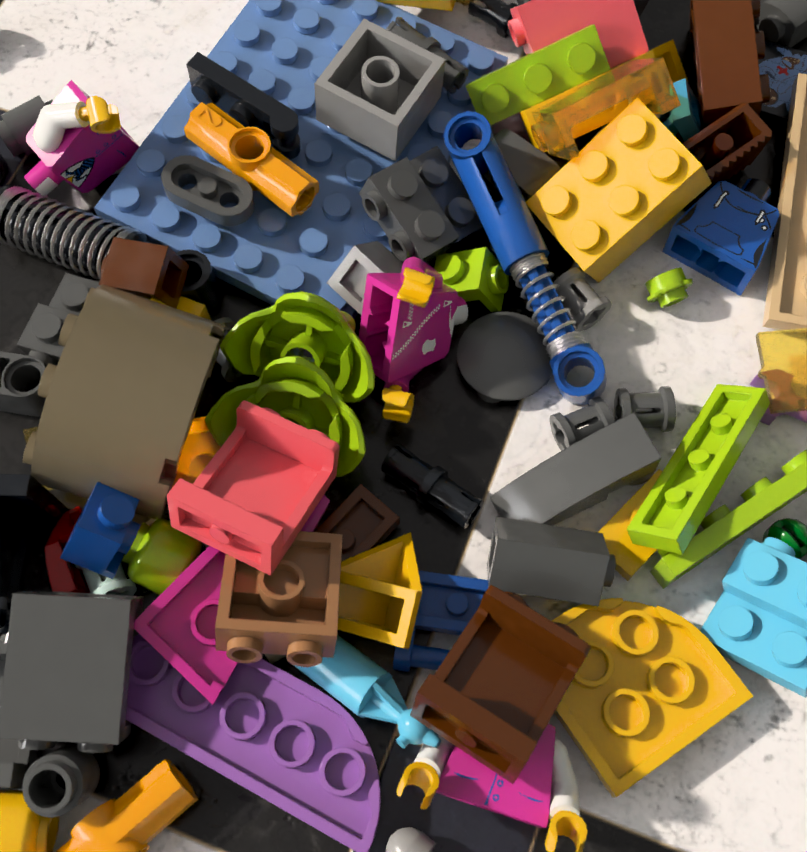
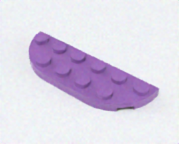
(267, 737)

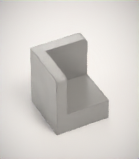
(351, 275)

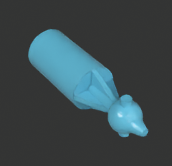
(368, 692)

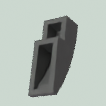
(580, 474)

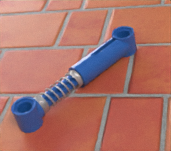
(521, 251)

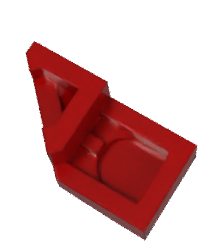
(61, 573)

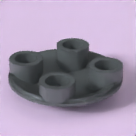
(504, 357)

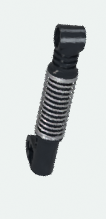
(82, 239)

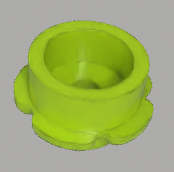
(668, 287)

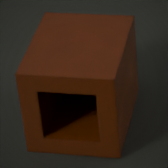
(145, 270)

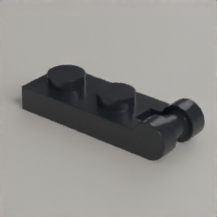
(245, 103)

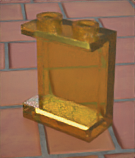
(638, 78)

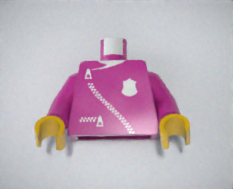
(407, 327)

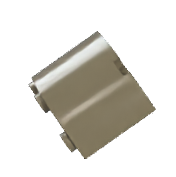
(122, 397)

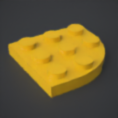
(642, 688)

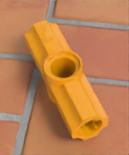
(269, 170)
(136, 816)

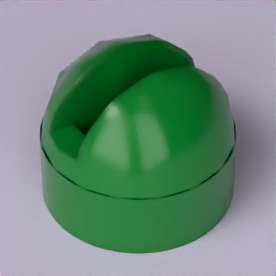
(796, 528)

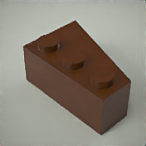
(727, 56)

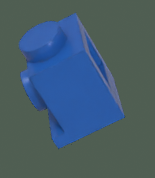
(103, 531)

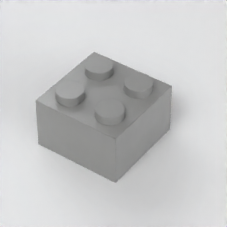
(379, 89)

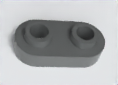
(211, 192)

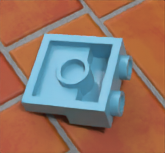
(764, 613)

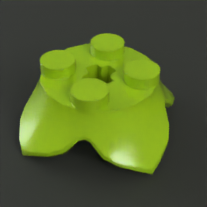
(297, 324)
(297, 392)

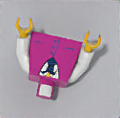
(77, 142)
(540, 793)

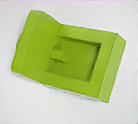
(474, 276)

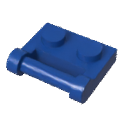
(444, 608)

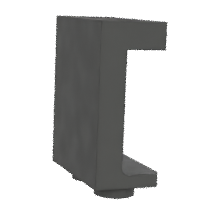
(68, 669)

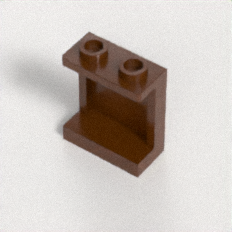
(501, 682)

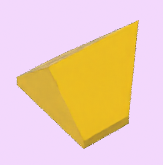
(381, 593)

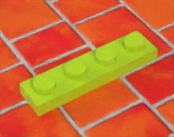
(698, 468)
(726, 526)

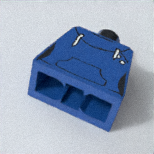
(725, 233)

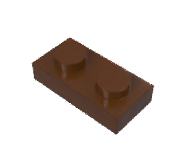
(362, 522)

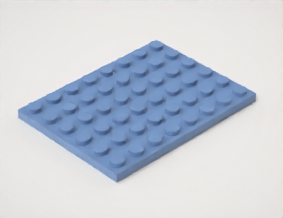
(283, 53)

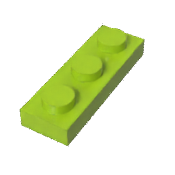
(539, 75)

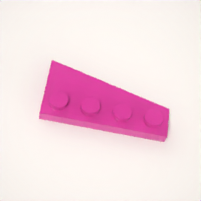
(184, 620)

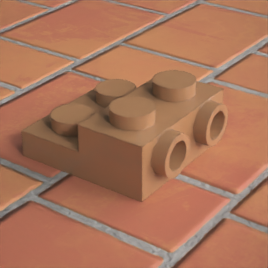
(284, 612)

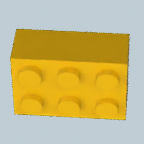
(619, 190)

